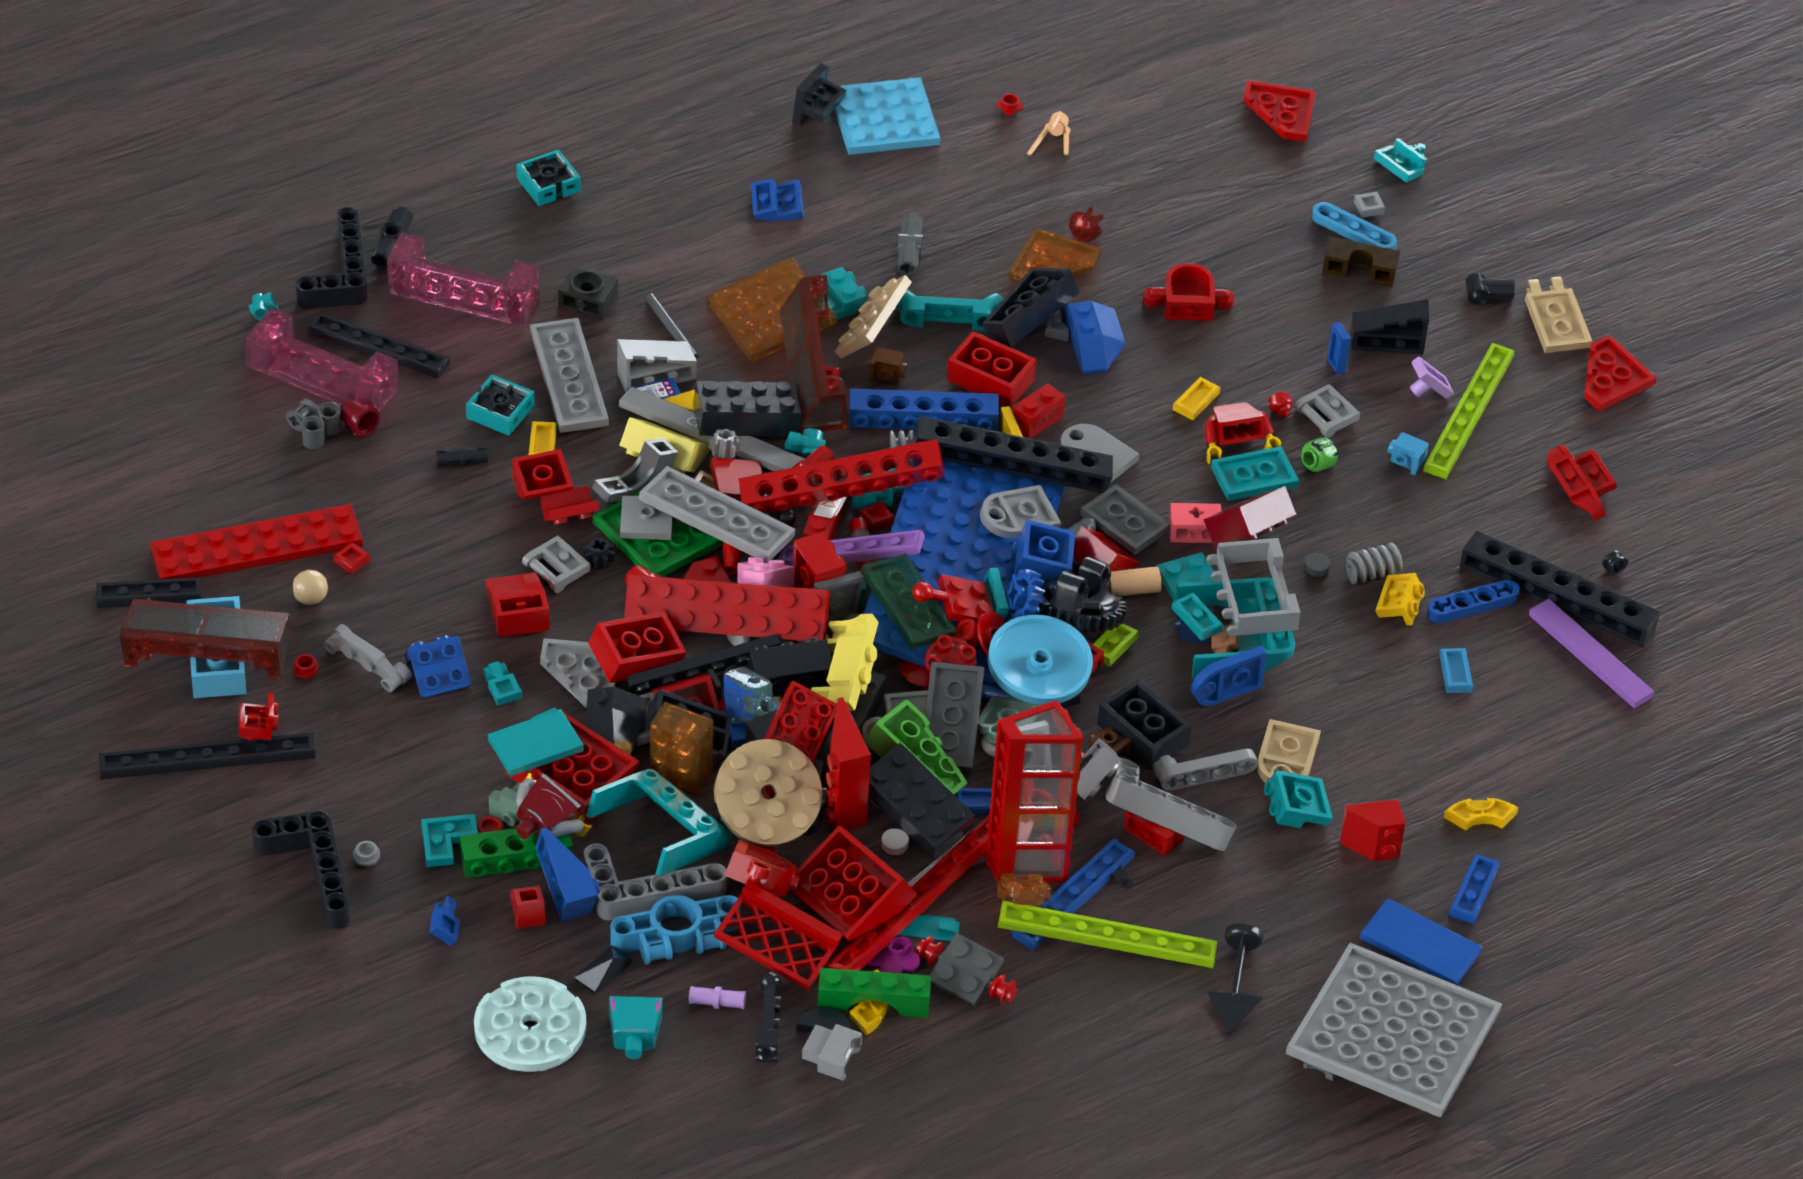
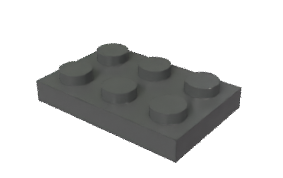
(1125, 519)

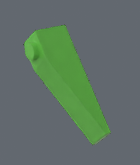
(912, 729)

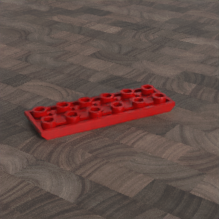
(801, 722)

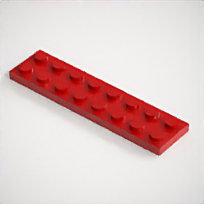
(256, 543)
(731, 607)

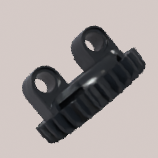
(1089, 589)

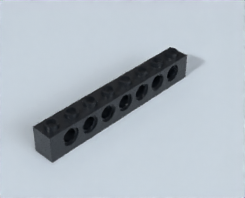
(1017, 455)
(1565, 589)

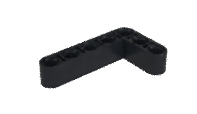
(344, 287)
(312, 832)

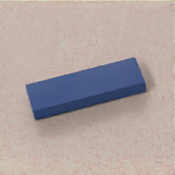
(1474, 889)

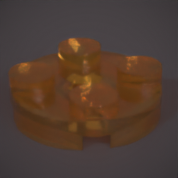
(1024, 890)

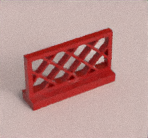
(784, 916)

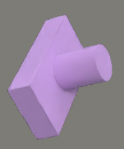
(1428, 379)

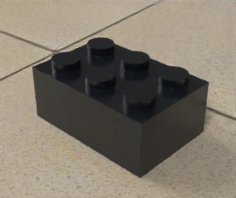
(801, 662)
(1147, 721)

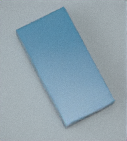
(1456, 670)

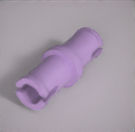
(717, 997)

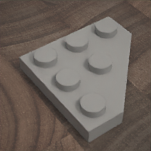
(573, 667)

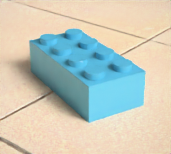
(216, 676)

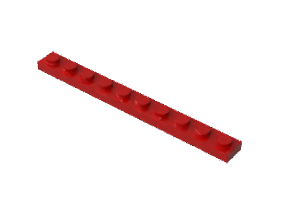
(927, 888)

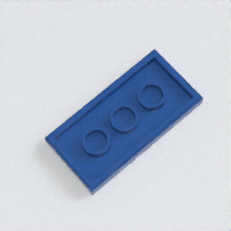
(1421, 942)

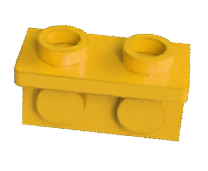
(1401, 597)

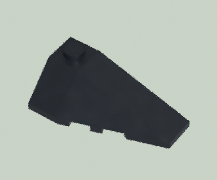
(865, 709)

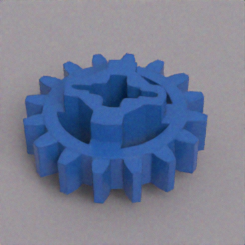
(1024, 594)

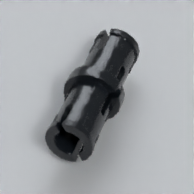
(462, 456)

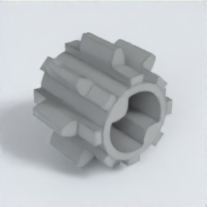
(724, 444)

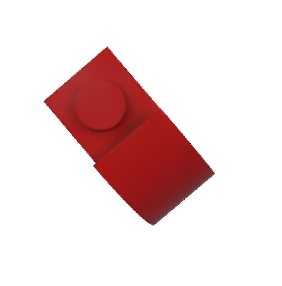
(528, 907)

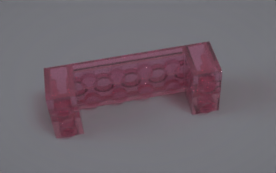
(462, 289)
(277, 353)

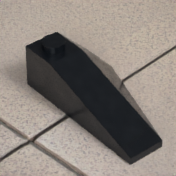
(616, 716)

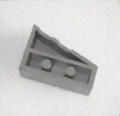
(652, 361)

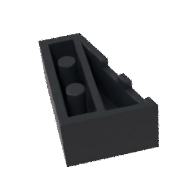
(1391, 328)

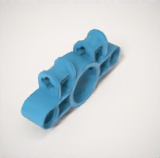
(644, 931)

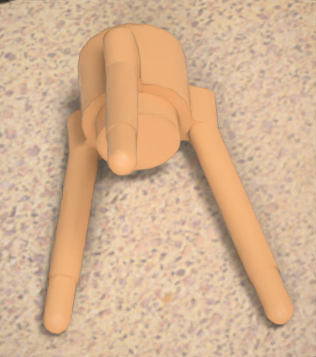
(1056, 126)

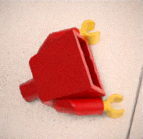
(1237, 424)

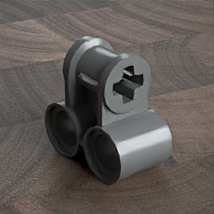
(315, 422)

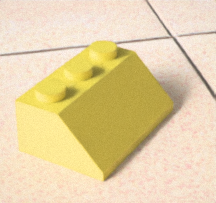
(690, 451)

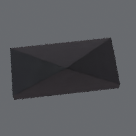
(603, 970)

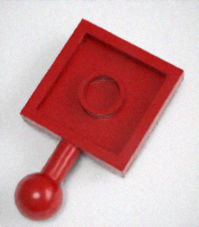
(960, 597)

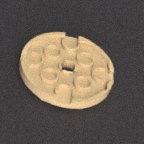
(761, 819)

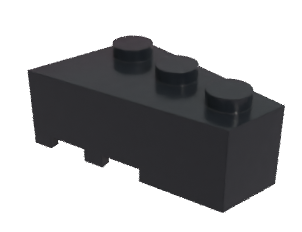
(721, 721)

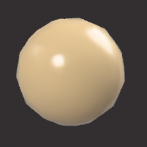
(310, 587)

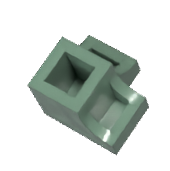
(503, 805)

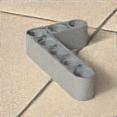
(1165, 809)
(642, 893)

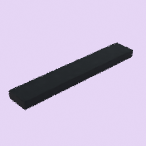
(371, 341)

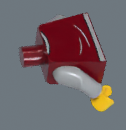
(547, 806)

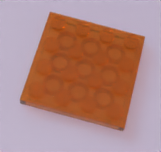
(753, 305)

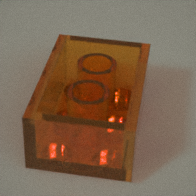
(681, 747)

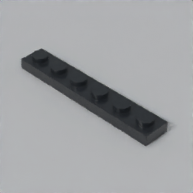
(718, 661)

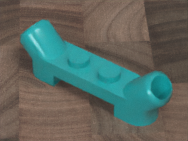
(917, 309)

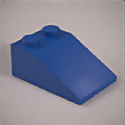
(567, 878)

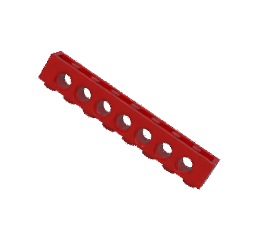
(852, 468)

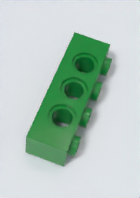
(501, 852)

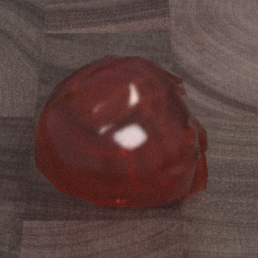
(1085, 225)

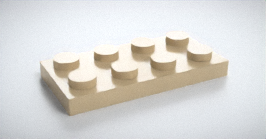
(872, 316)

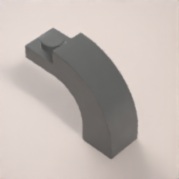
(653, 458)

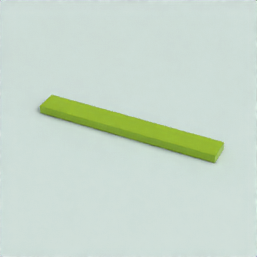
(1468, 411)
(1107, 934)

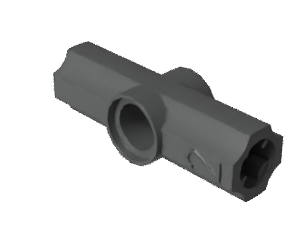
(909, 244)

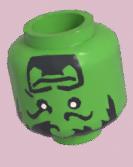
(1319, 454)

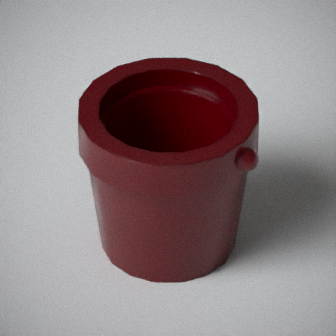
(360, 417)

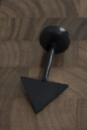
(1233, 1006)

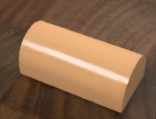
(1135, 581)

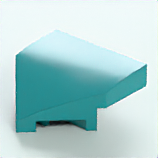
(1402, 159)

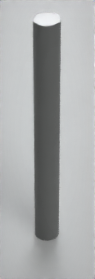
(667, 321)

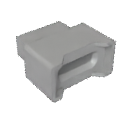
(832, 1049)

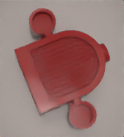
(1189, 294)
(762, 868)

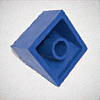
(1044, 549)

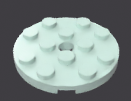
(510, 1043)

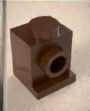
(887, 365)
(1113, 740)

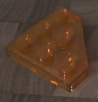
(1054, 251)

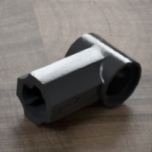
(1481, 289)

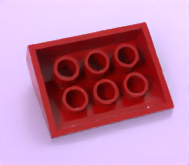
(587, 770)
(847, 773)
(851, 885)

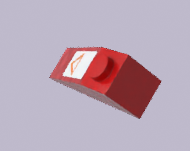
(826, 518)

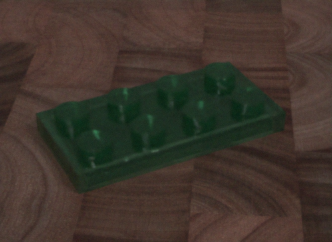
(893, 586)

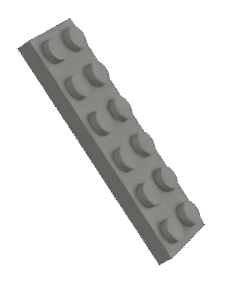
(569, 375)
(717, 514)

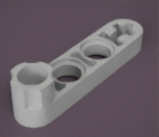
(1178, 775)

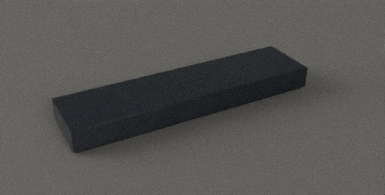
(164, 590)

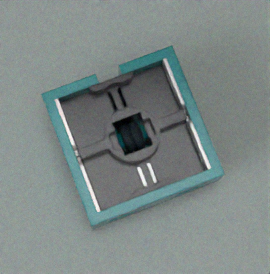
(548, 177)
(500, 405)

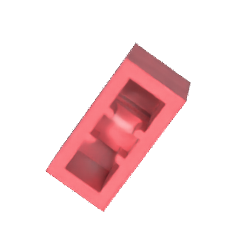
(1188, 523)

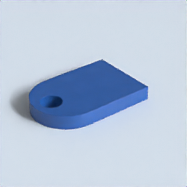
(1230, 677)

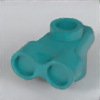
(262, 304)
(804, 443)

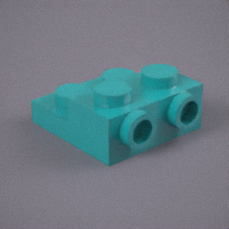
(843, 293)
(1297, 799)

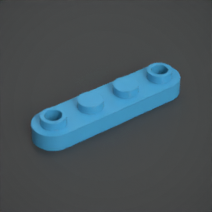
(1352, 226)

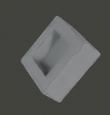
(1369, 204)

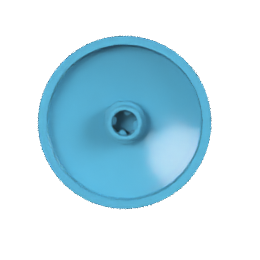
(1040, 659)

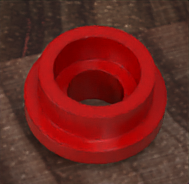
(305, 666)

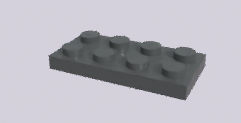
(955, 709)

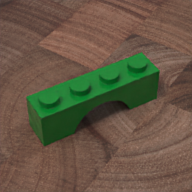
(904, 992)

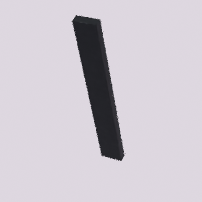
(206, 755)

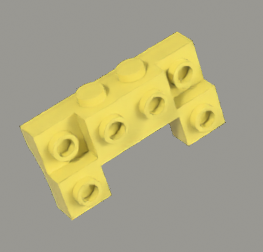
(851, 659)

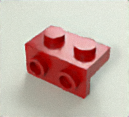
(568, 503)
(258, 720)

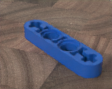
(1501, 595)

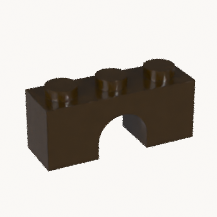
(1378, 261)

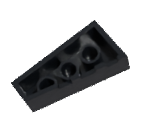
(1030, 304)

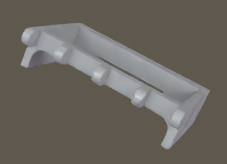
(1260, 622)

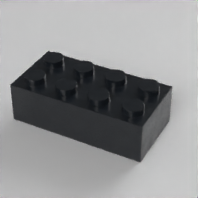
(746, 408)
(918, 801)

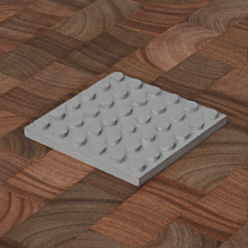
(1394, 1029)

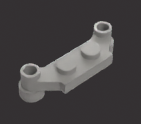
(369, 657)

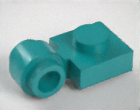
(501, 684)

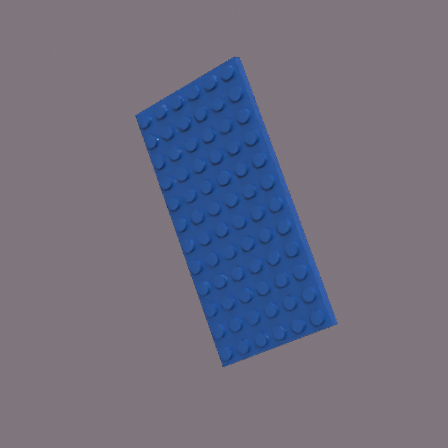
(953, 542)

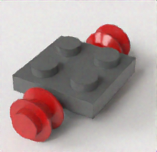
(966, 970)

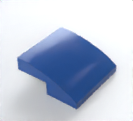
(777, 201)

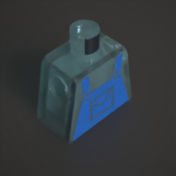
(747, 695)

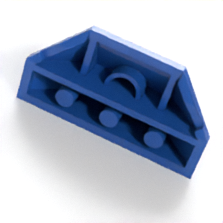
(1094, 335)

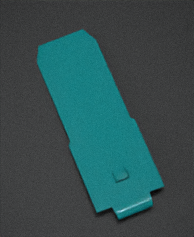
(938, 927)

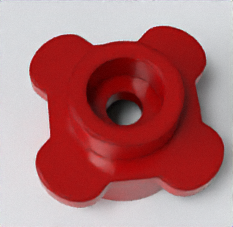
(1009, 104)

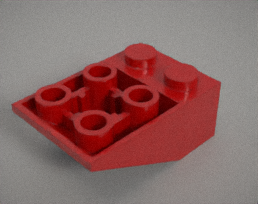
(518, 604)

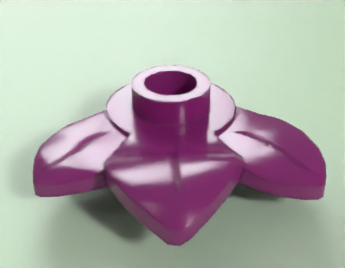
(896, 958)

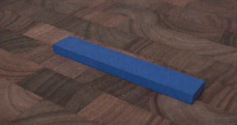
(1082, 885)

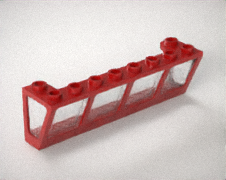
(1034, 794)

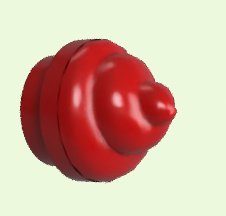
(1281, 403)

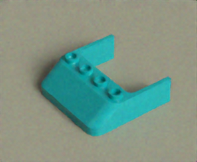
(1251, 596)
(708, 833)

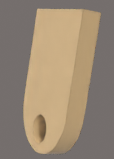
(1287, 749)

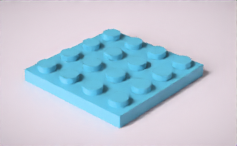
(886, 116)

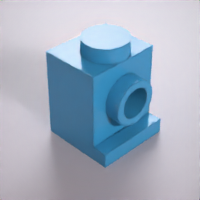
(1408, 452)

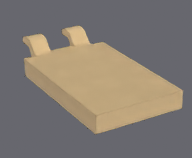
(1557, 317)

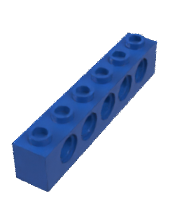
(901, 408)

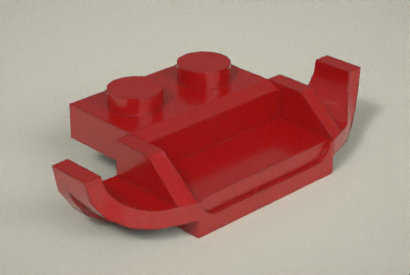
(1582, 478)

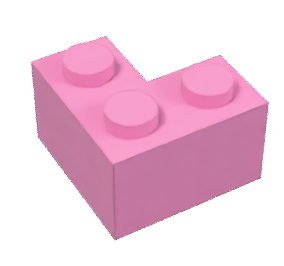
(769, 573)

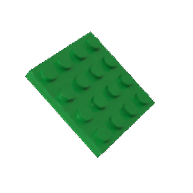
(657, 555)

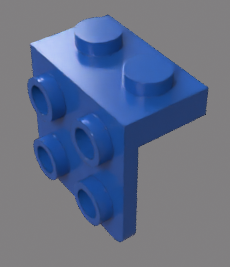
(438, 666)

